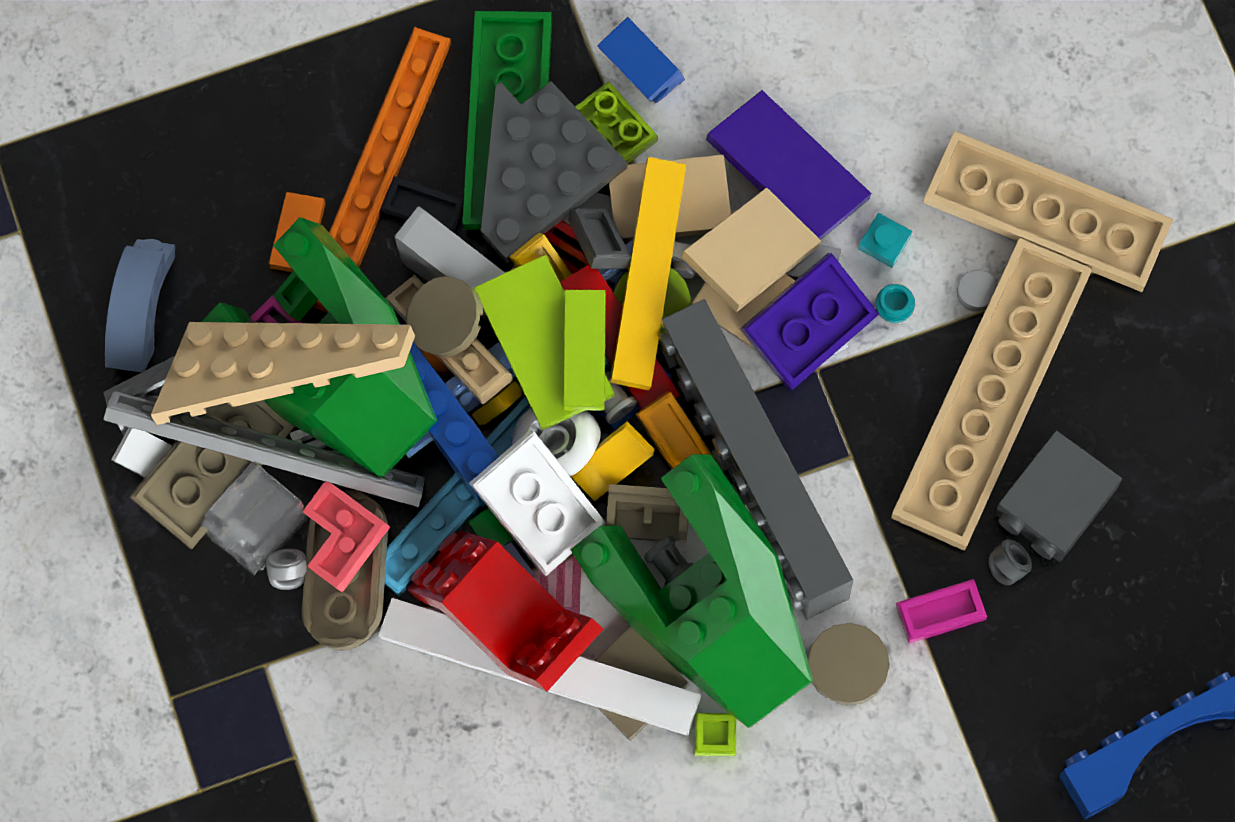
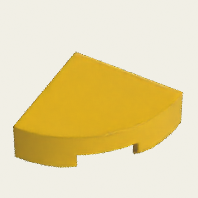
(498, 403)

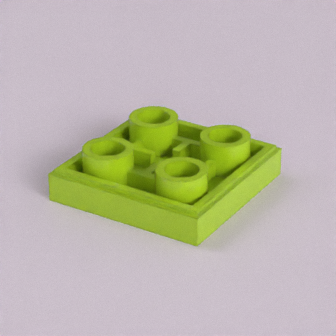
(618, 122)

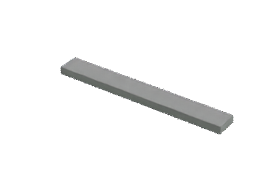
(265, 449)

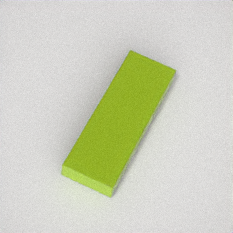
(584, 350)

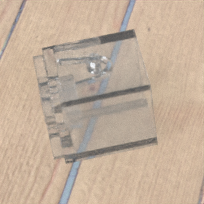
(254, 518)

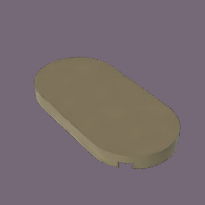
(351, 616)

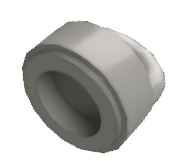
(286, 568)

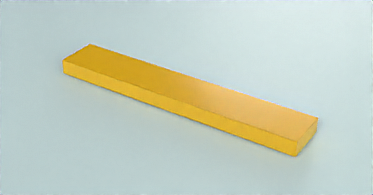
(648, 274)

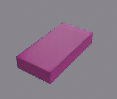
(941, 611)

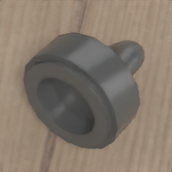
(1009, 562)

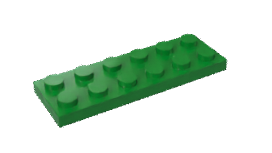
(506, 50)

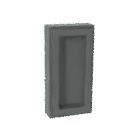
(599, 239)

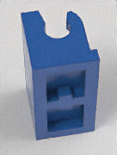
(641, 61)

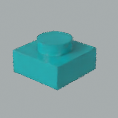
(885, 240)

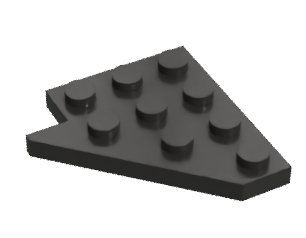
(540, 166)

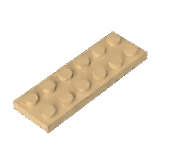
(1048, 210)

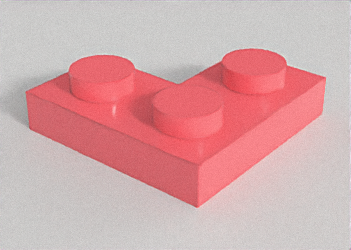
(352, 537)

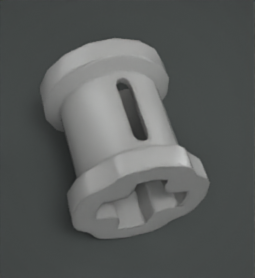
(618, 406)

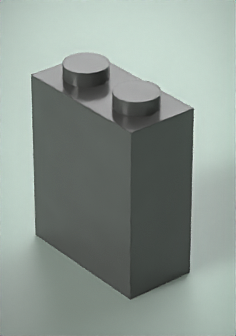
(1057, 497)

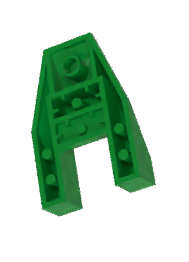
(363, 417)
(722, 618)

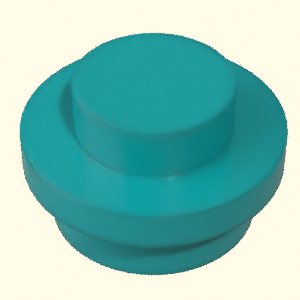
(895, 303)

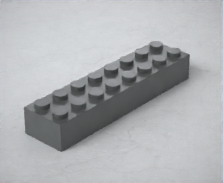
(754, 458)

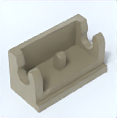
(646, 513)

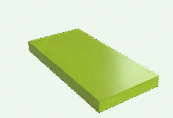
(529, 323)

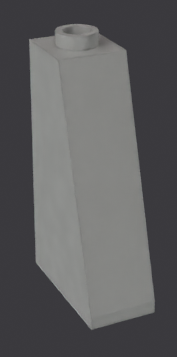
(438, 252)

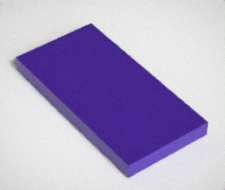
(784, 158)

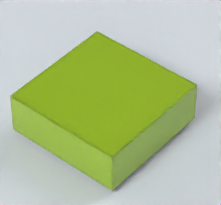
(715, 734)

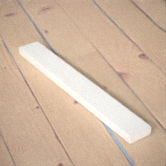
(583, 681)

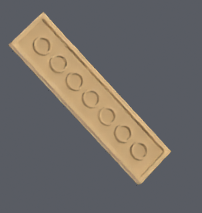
(991, 394)

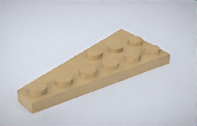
(268, 360)

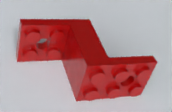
(503, 609)

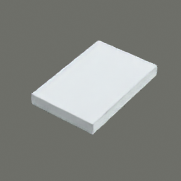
(537, 502)

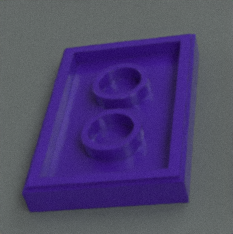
(809, 321)

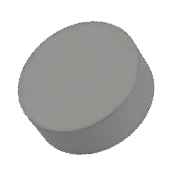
(976, 290)

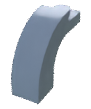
(134, 304)

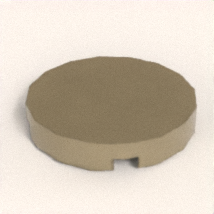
(445, 316)
(848, 664)

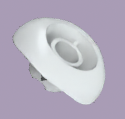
(569, 441)

